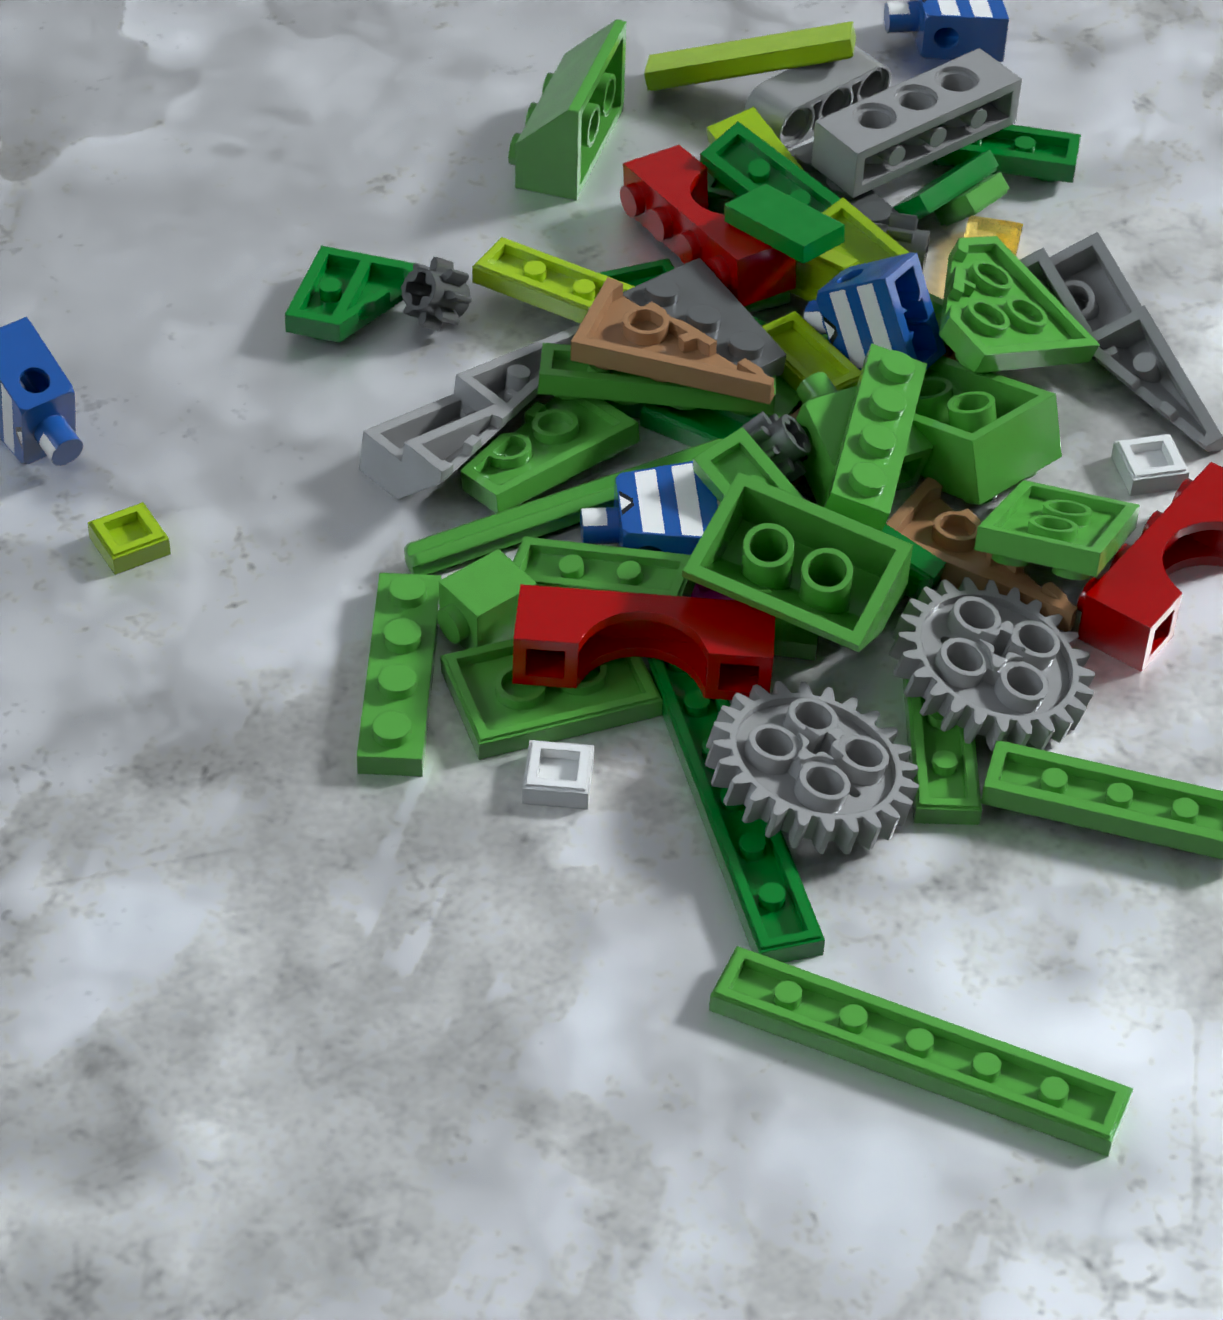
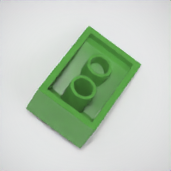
(984, 430)

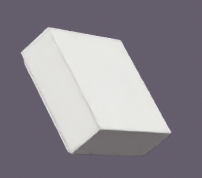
(1149, 464)
(558, 774)

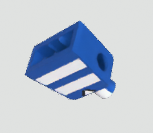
(951, 26)
(878, 305)
(35, 399)
(653, 511)

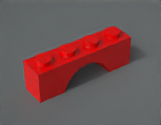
(671, 201)
(1135, 603)
(574, 630)

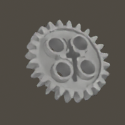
(991, 664)
(811, 767)

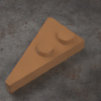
(656, 346)
(952, 539)

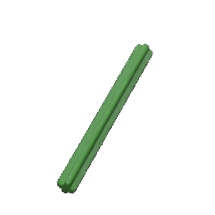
(528, 520)

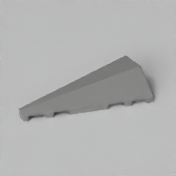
(1130, 342)
(439, 437)

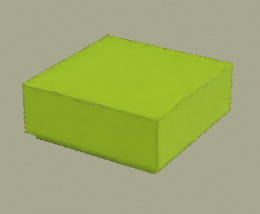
(129, 538)

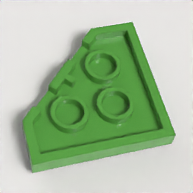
(1003, 315)

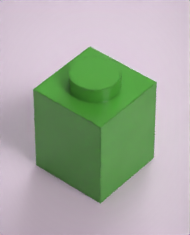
(481, 601)

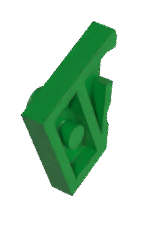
(344, 293)

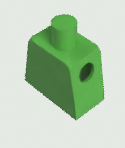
(825, 420)

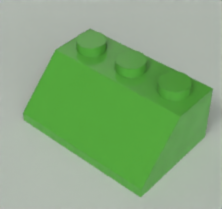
(572, 117)
(801, 563)

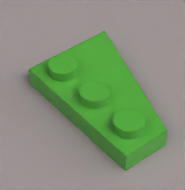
(547, 450)

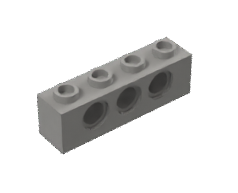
(915, 122)

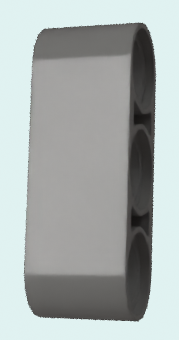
(808, 93)

